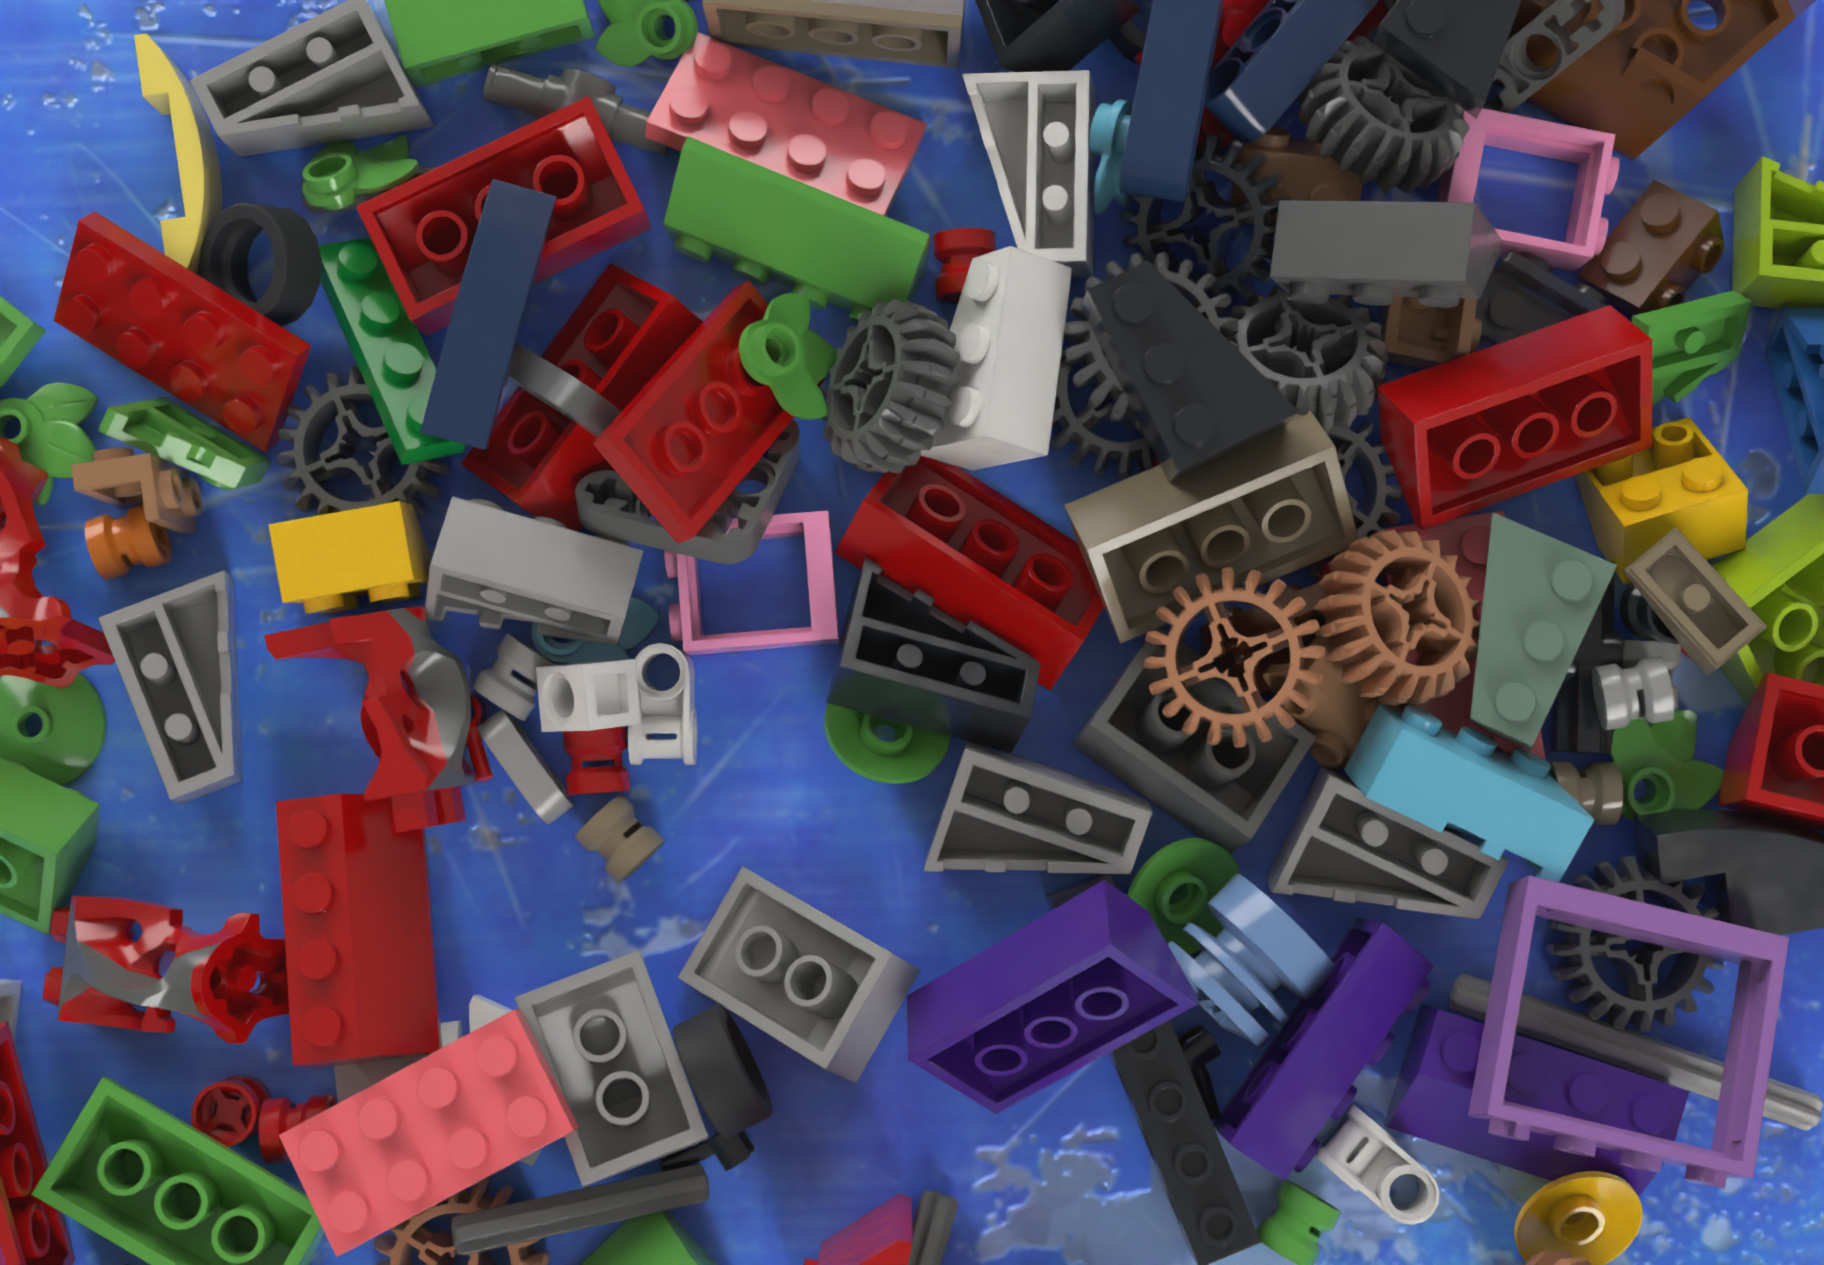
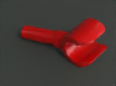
(475, 744)

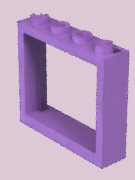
(1748, 1050)

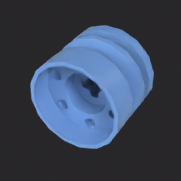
(1250, 960)

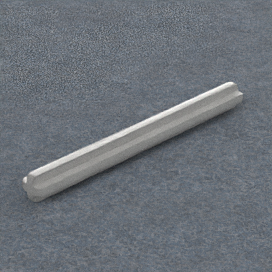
(1633, 1051)

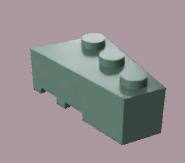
(1530, 626)

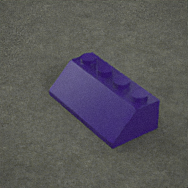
(1047, 999)
(1323, 1048)
(1438, 1086)

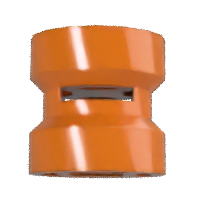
(126, 542)

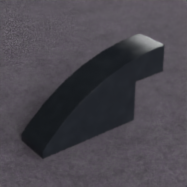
(1753, 865)

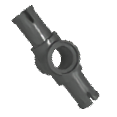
(544, 96)

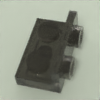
(1527, 297)

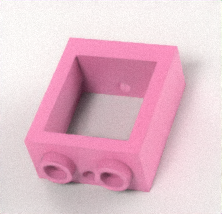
(1548, 139)
(686, 616)

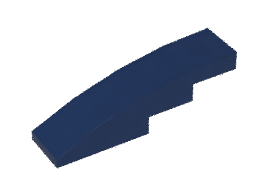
(488, 314)

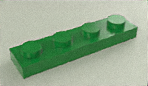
(383, 345)

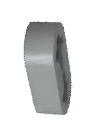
(525, 766)

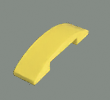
(196, 152)

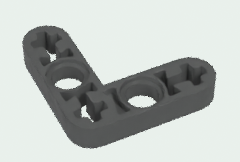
(1525, 78)
(561, 391)
(614, 510)

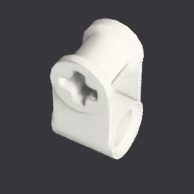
(665, 711)
(1371, 1161)

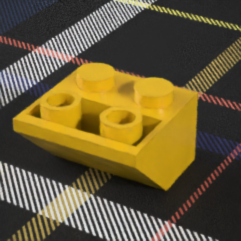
(1666, 487)
(349, 555)

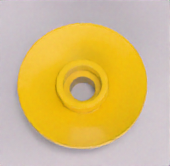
(1580, 1213)

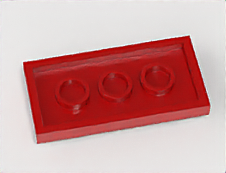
(180, 331)
(697, 422)

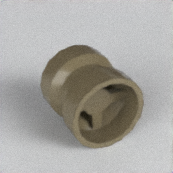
(1594, 788)
(619, 838)

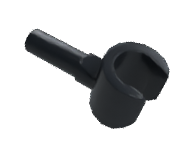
(1200, 1050)
(728, 1151)

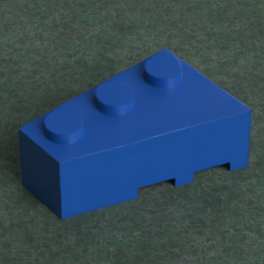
(1797, 372)

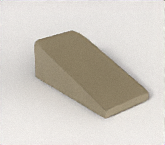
(1694, 601)

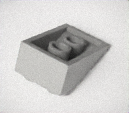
(799, 975)
(614, 1068)

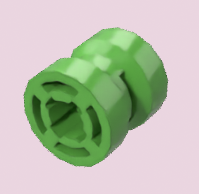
(1297, 1223)

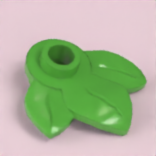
(639, 30)
(343, 173)
(789, 356)
(51, 430)
(1664, 760)

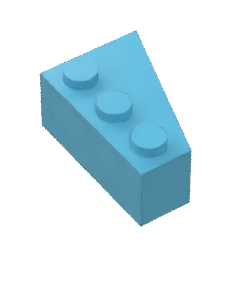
(1469, 787)

